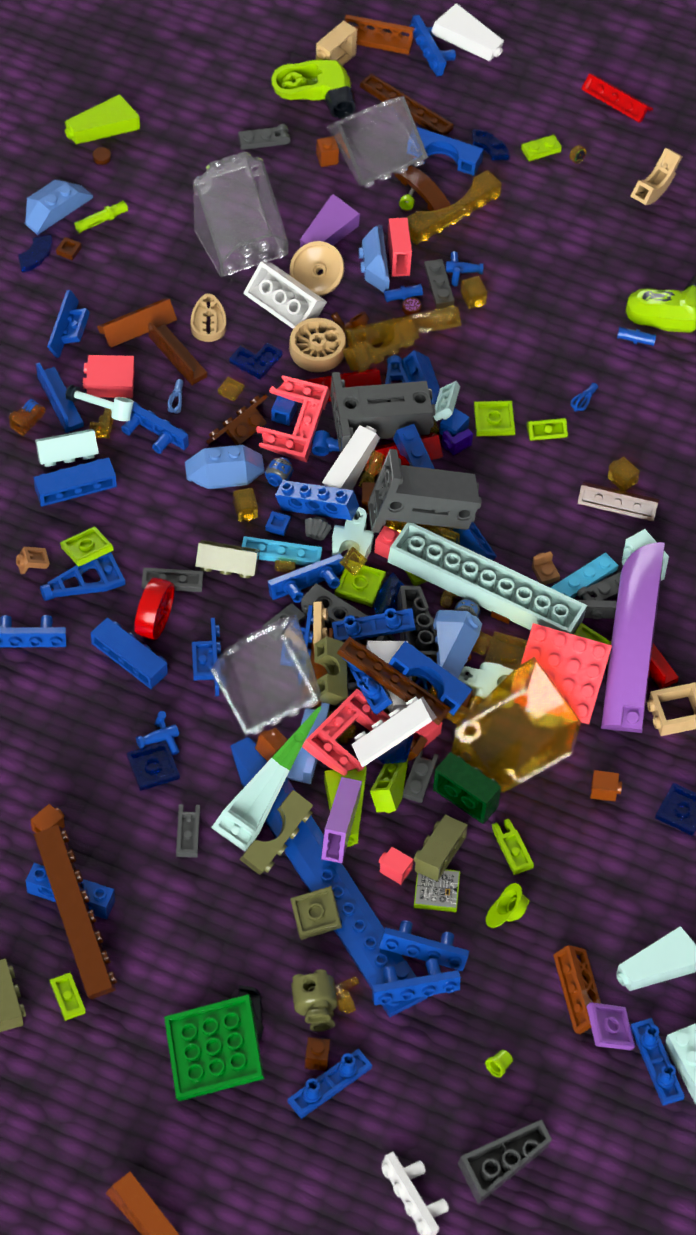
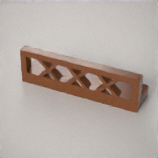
(379, 38)
(575, 986)

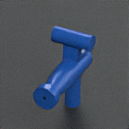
(461, 267)
(162, 734)

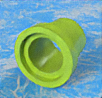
(499, 1063)

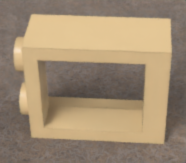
(338, 44)
(676, 725)

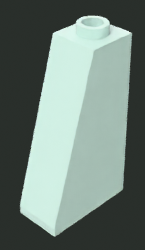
(661, 961)

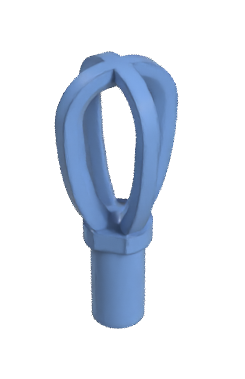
(177, 392)

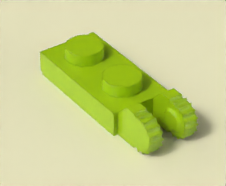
(513, 848)

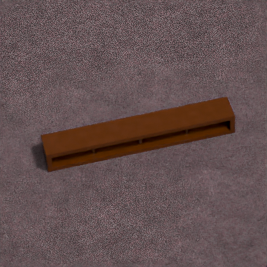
(75, 912)

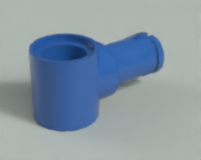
(323, 443)

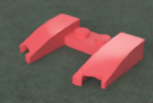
(313, 400)
(323, 742)

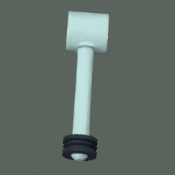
(120, 408)

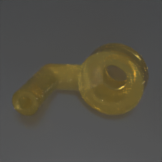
(345, 1001)

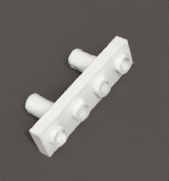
(404, 1188)

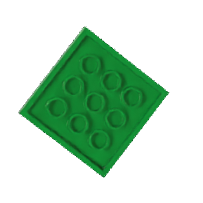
(213, 1047)

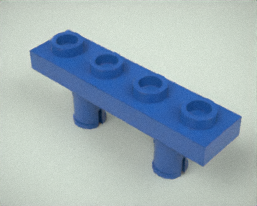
(435, 57)
(163, 428)
(295, 581)
(374, 625)
(32, 636)
(372, 690)
(422, 948)
(417, 987)
(657, 1061)
(329, 1083)

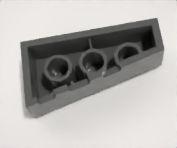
(424, 636)
(501, 1159)

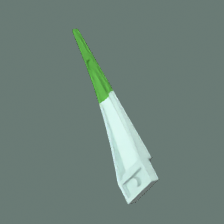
(249, 809)

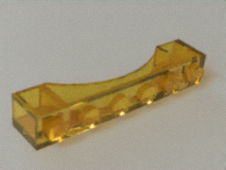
(427, 223)
(424, 322)

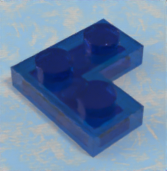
(258, 363)

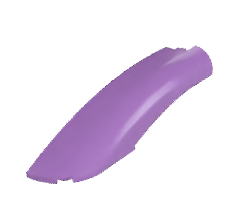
(633, 640)

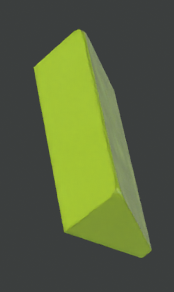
(547, 429)

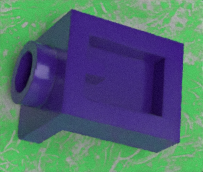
(457, 443)

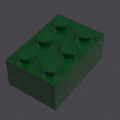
(467, 787)

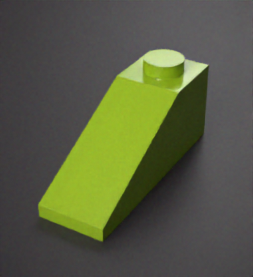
(389, 787)

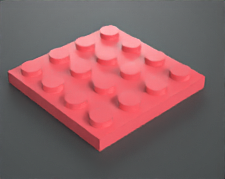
(572, 664)

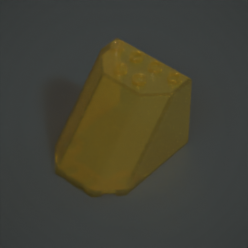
(518, 728)

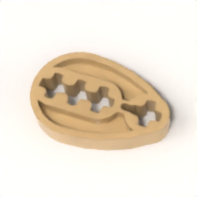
(199, 319)

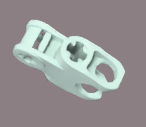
(353, 535)
(485, 678)

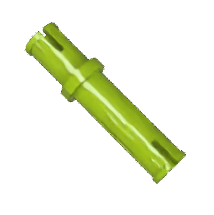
(99, 217)

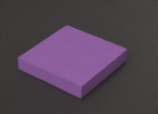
(610, 1026)

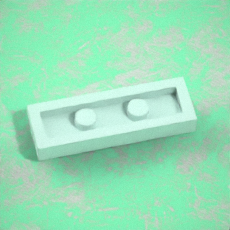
(446, 401)

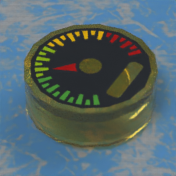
(578, 154)

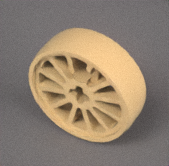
(317, 344)

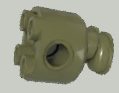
(315, 999)

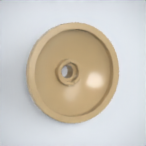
(316, 257)

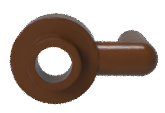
(358, 320)

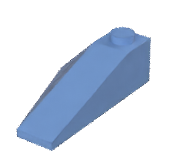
(455, 638)

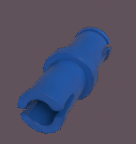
(403, 292)
(636, 336)

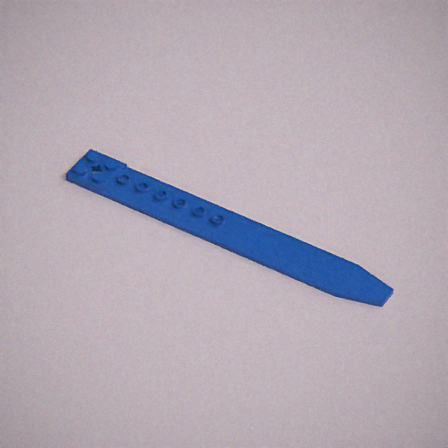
(361, 927)

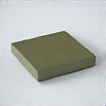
(316, 912)

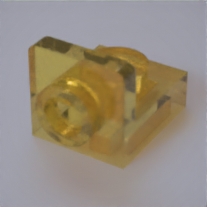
(104, 427)

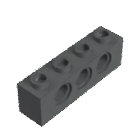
(336, 607)

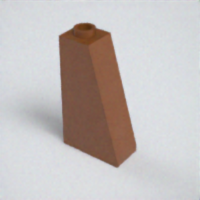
(139, 1207)

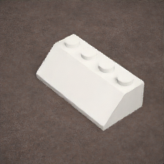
(283, 295)
(393, 731)

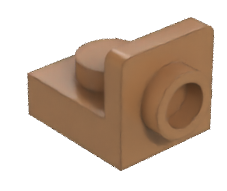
(32, 558)
(545, 568)

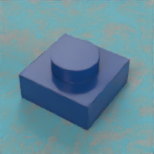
(278, 523)

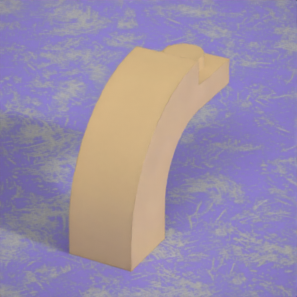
(651, 188)

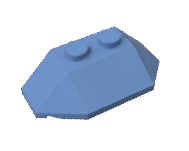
(53, 204)
(374, 259)
(224, 467)

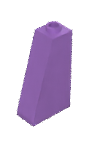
(331, 223)
(341, 820)

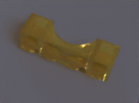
(399, 334)

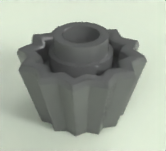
(317, 528)

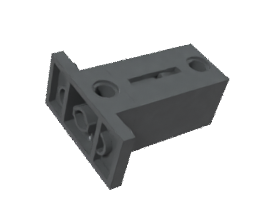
(380, 407)
(422, 496)

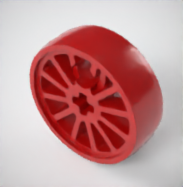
(154, 608)

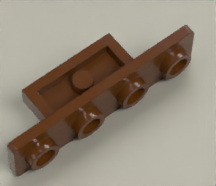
(242, 425)

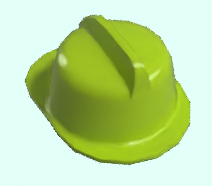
(508, 907)

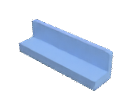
(305, 763)

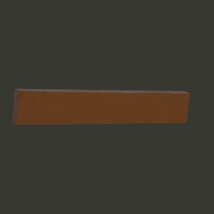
(420, 113)
(390, 677)

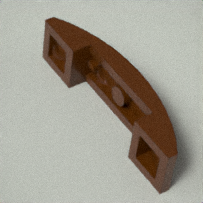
(424, 187)

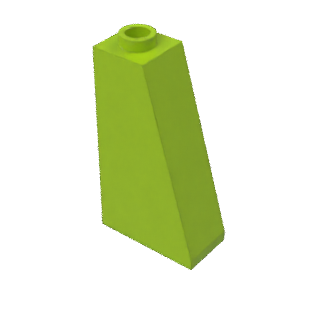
(103, 121)
(331, 782)

